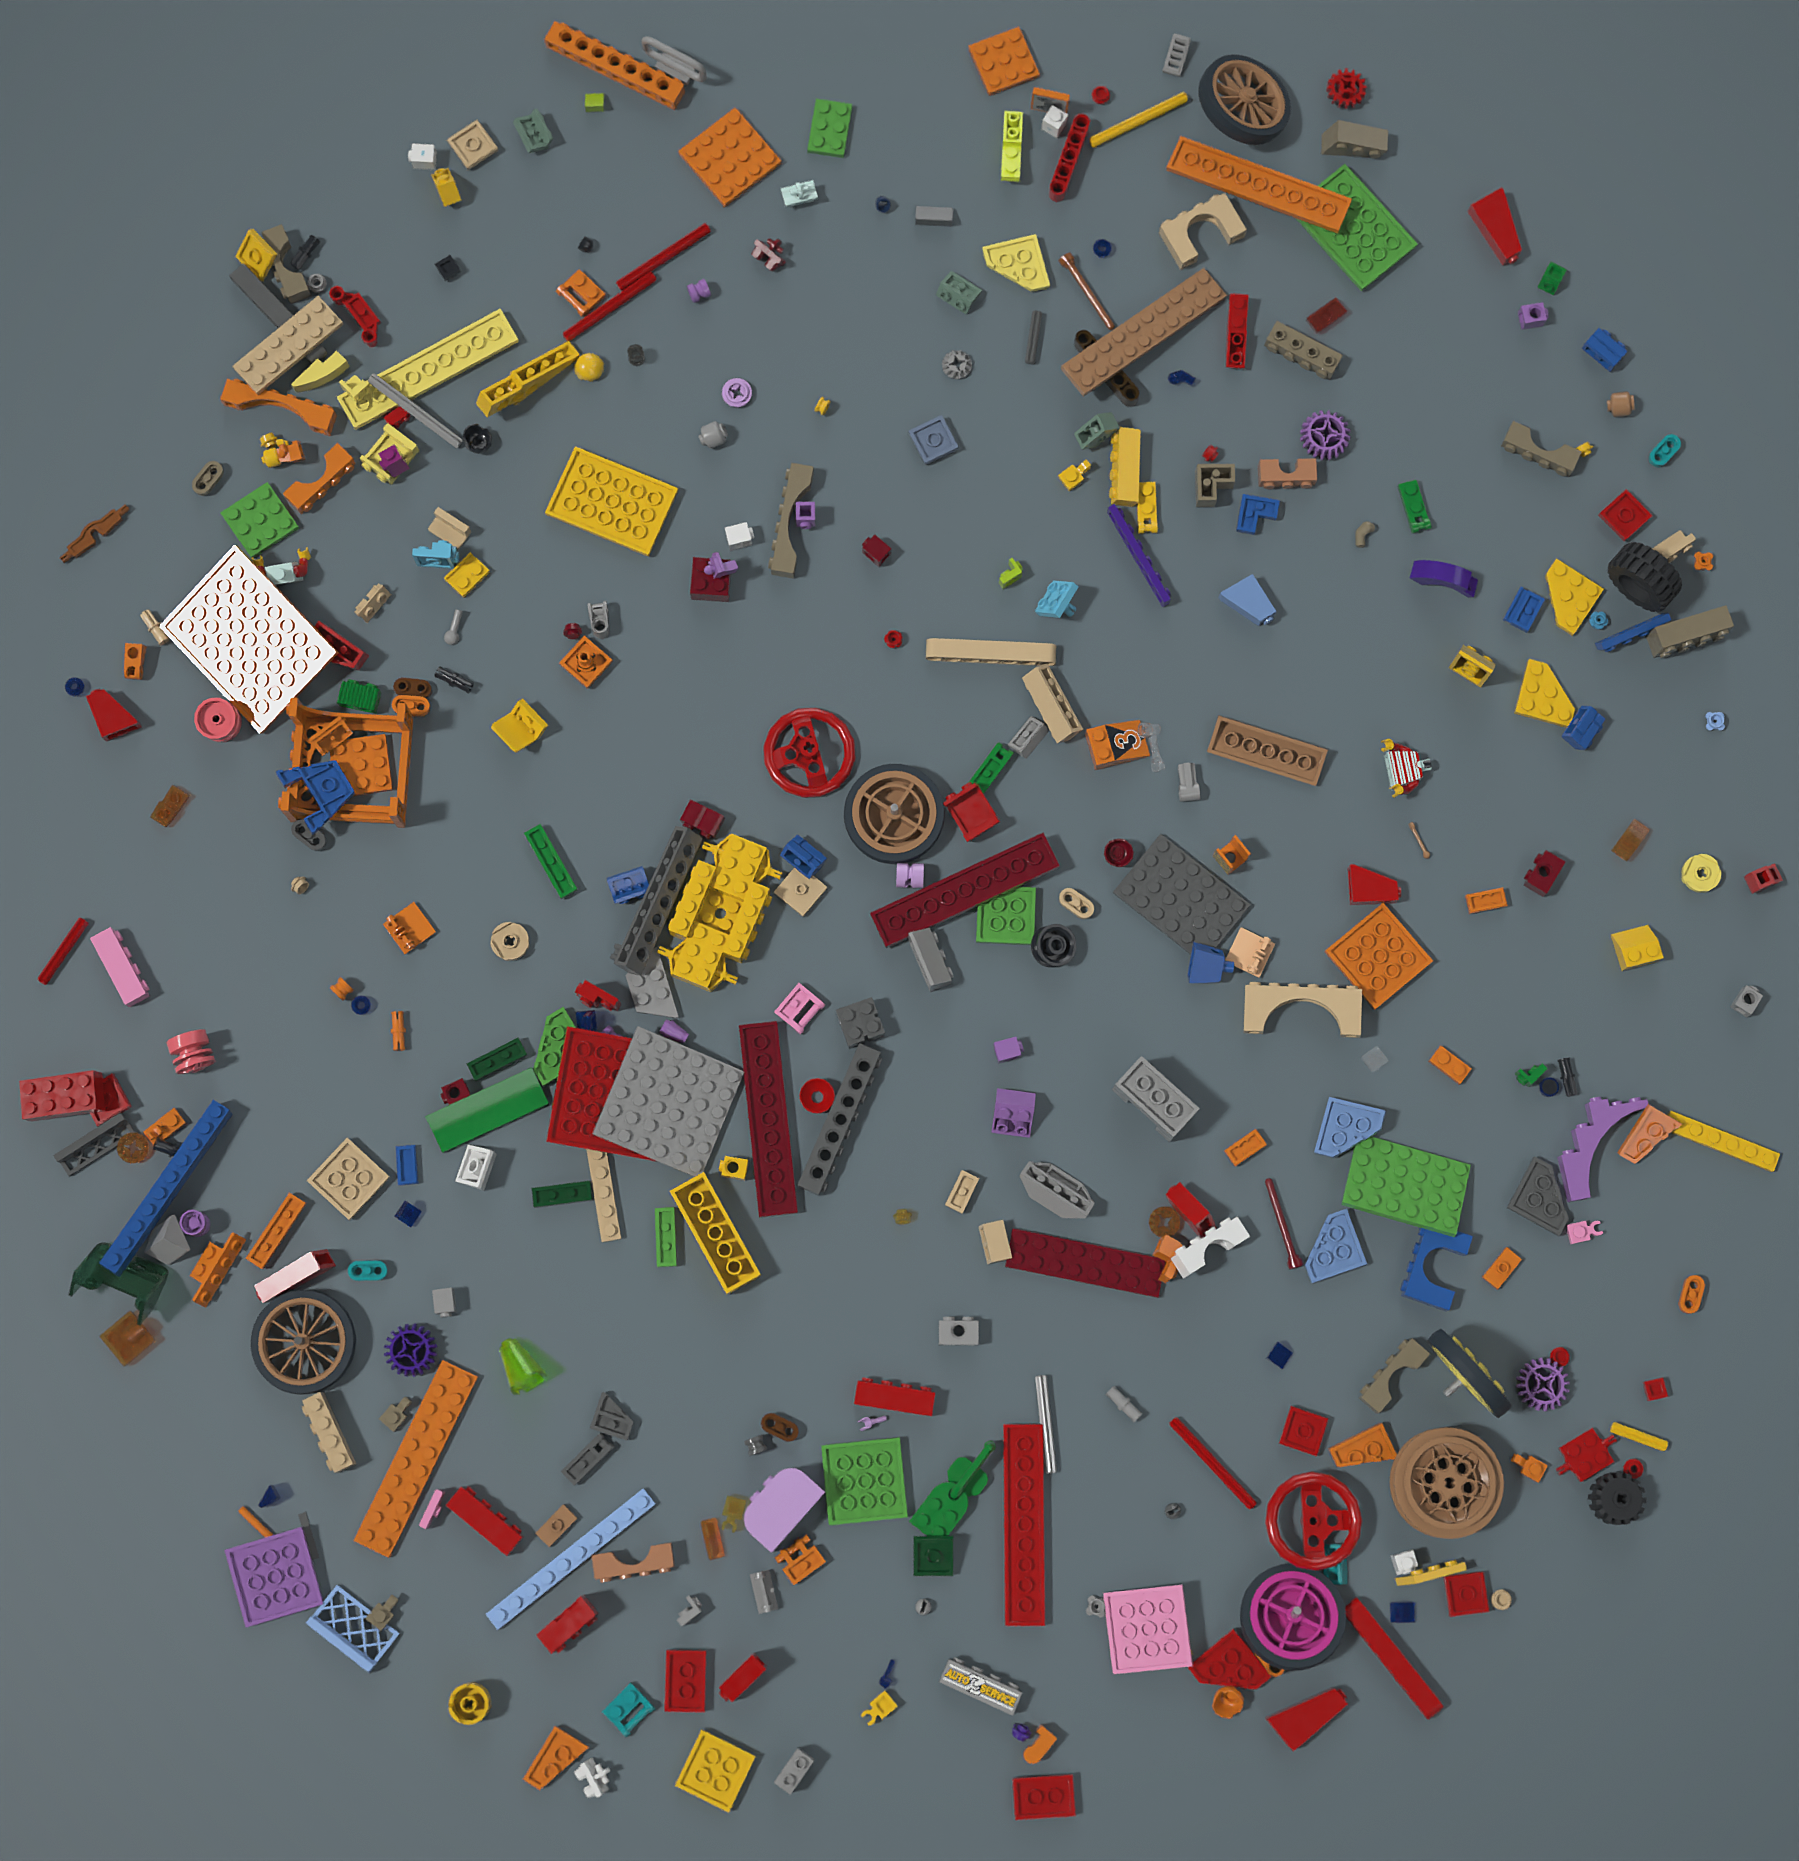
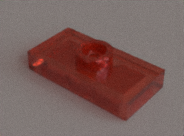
(1326, 315)

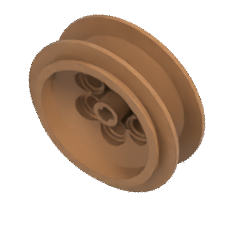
(1413, 1494)

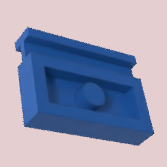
(1523, 609)

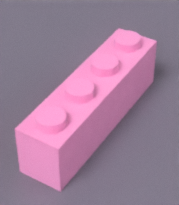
(120, 967)

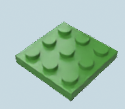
(259, 520)
(1007, 918)

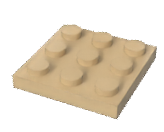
(348, 1179)

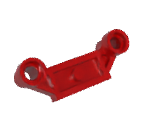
(360, 311)

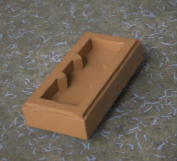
(556, 1525)

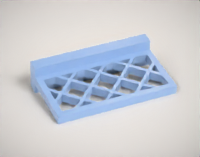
(339, 1641)

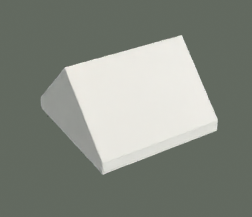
(476, 1167)

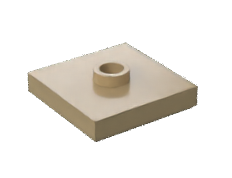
(472, 145)
(800, 891)

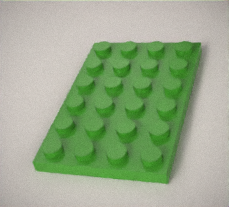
(1369, 235)
(1406, 1185)

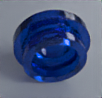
(1102, 243)
(74, 692)
(355, 1003)

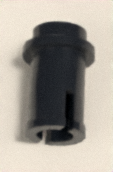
(165, 1147)

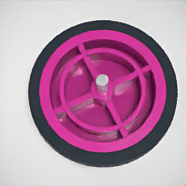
(1292, 1617)

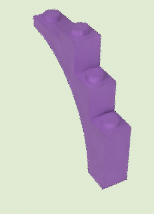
(1576, 1166)

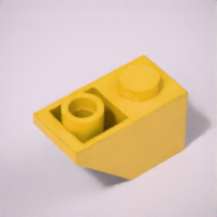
(446, 186)

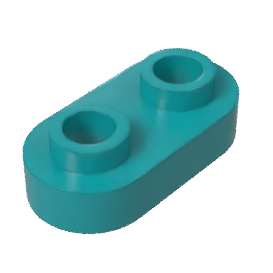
(1664, 451)
(368, 1270)

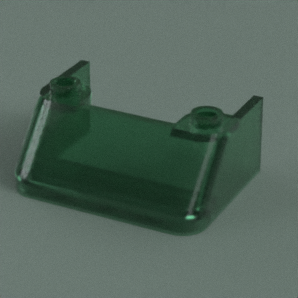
(140, 1279)

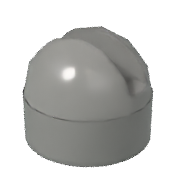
(927, 1608)

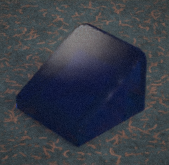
(1279, 1355)
(270, 1496)
(1402, 1612)

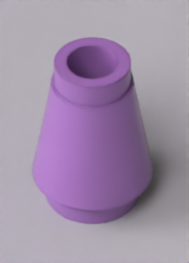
(673, 1031)

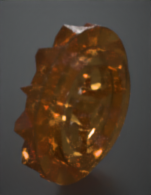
(138, 1155)
(1173, 1224)

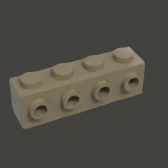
(1303, 350)

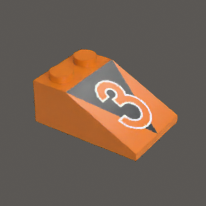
(1116, 744)

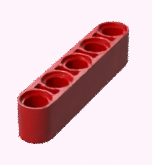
(1070, 149)

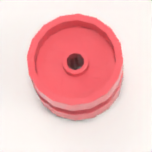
(228, 716)

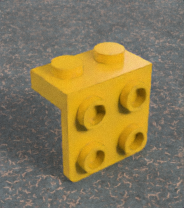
(520, 726)

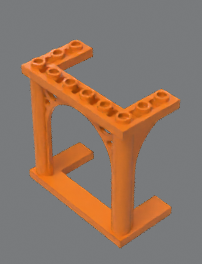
(308, 718)

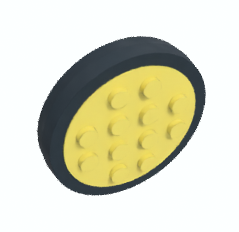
(1469, 1373)

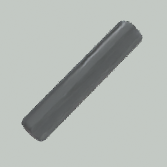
(1033, 337)

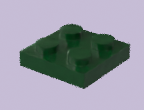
(933, 1555)

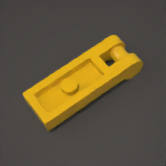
(1147, 507)

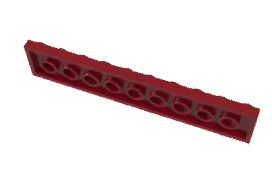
(965, 889)
(768, 1119)

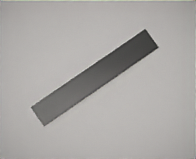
(309, 1537)

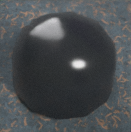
(477, 439)

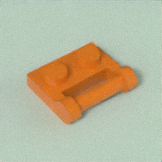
(585, 289)

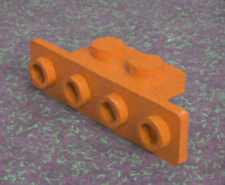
(213, 1267)

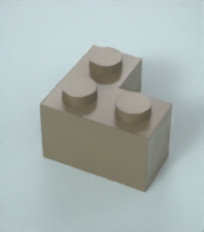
(1209, 479)

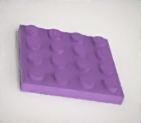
(274, 1576)

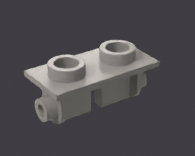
(764, 1591)

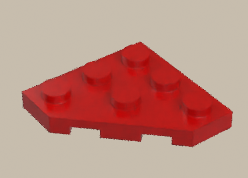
(1229, 1664)

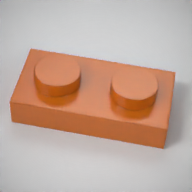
(1450, 1065)

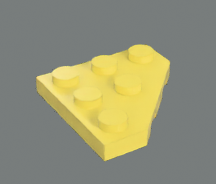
(1019, 262)

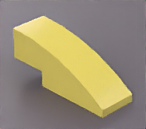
(321, 373)

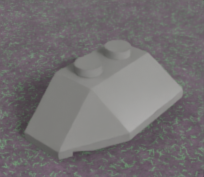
(1056, 1190)

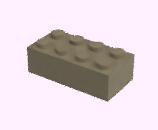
(1690, 631)

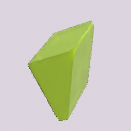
(594, 102)

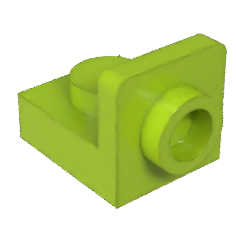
(1009, 577)

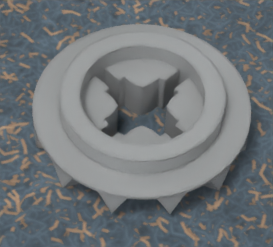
(952, 371)

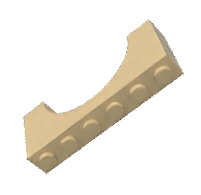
(1340, 1002)

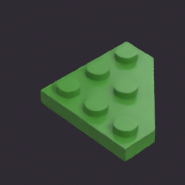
(551, 1046)

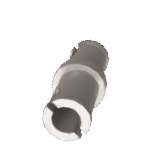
(1124, 1404)

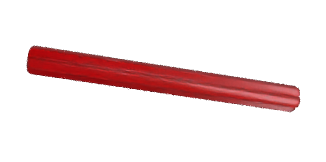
(663, 256)
(609, 306)
(1212, 1463)

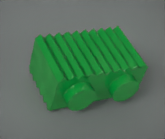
(359, 697)

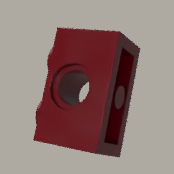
(1551, 864)

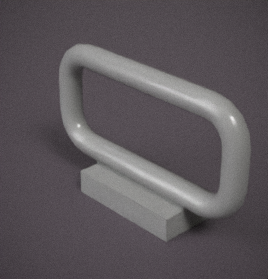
(673, 62)

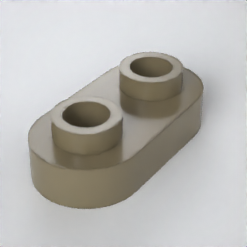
(206, 478)

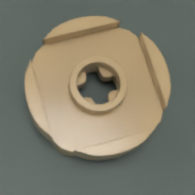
(511, 930)

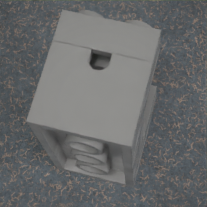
(1156, 1098)

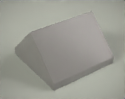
(167, 1241)

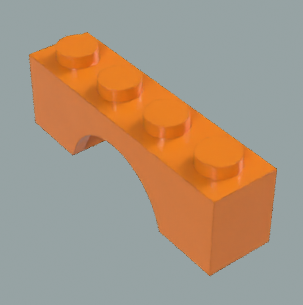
(303, 495)

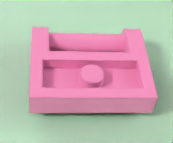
(794, 1004)

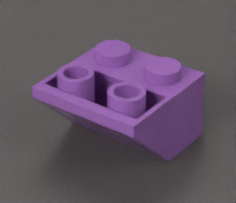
(1013, 1112)

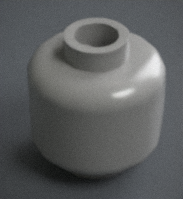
(713, 435)

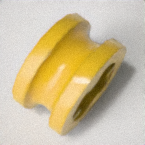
(822, 406)

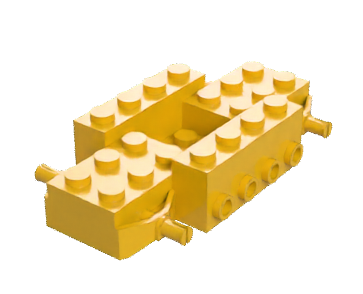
(727, 886)

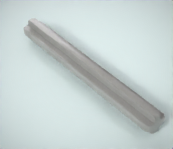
(1045, 1419)

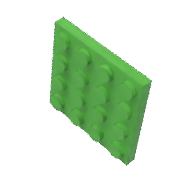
(864, 1481)

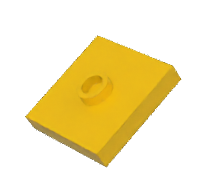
(256, 254)

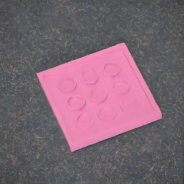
(1148, 1629)

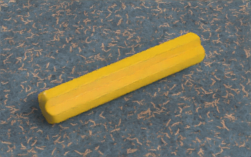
(1638, 1436)

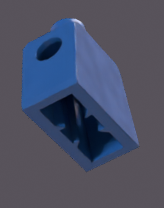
(1207, 964)

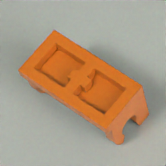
(331, 736)

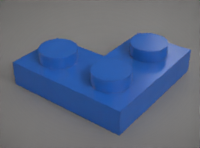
(1255, 507)

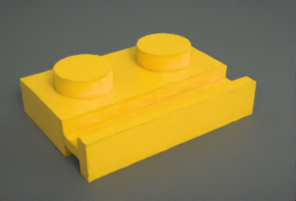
(466, 575)

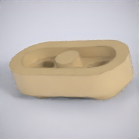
(1078, 901)

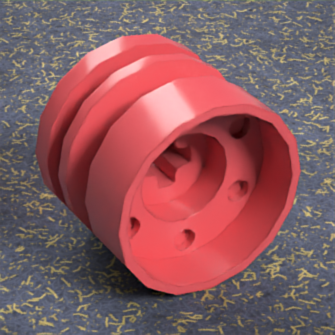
(189, 1047)

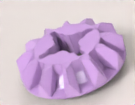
(734, 385)

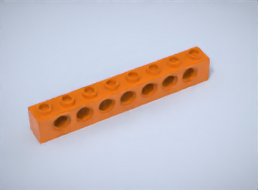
(555, 41)

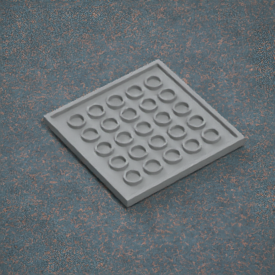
(668, 1102)

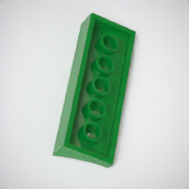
(487, 1110)

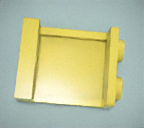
(390, 437)

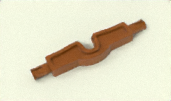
(86, 540)

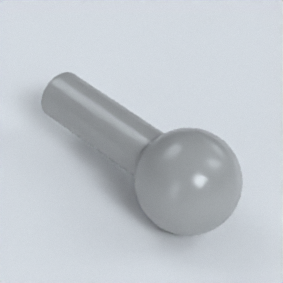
(452, 637)

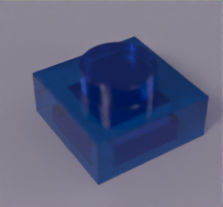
(408, 1213)

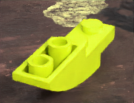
(1011, 146)

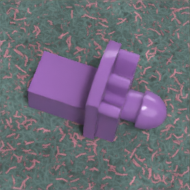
(718, 568)

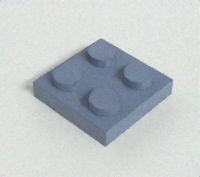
(933, 440)

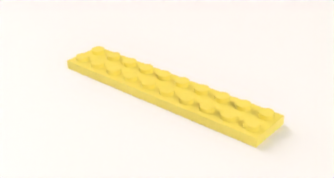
(433, 366)

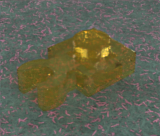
(734, 1510)

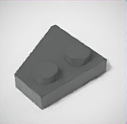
(611, 1419)

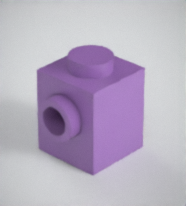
(805, 515)

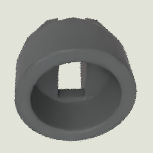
(1172, 1506)

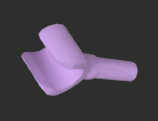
(869, 1422)

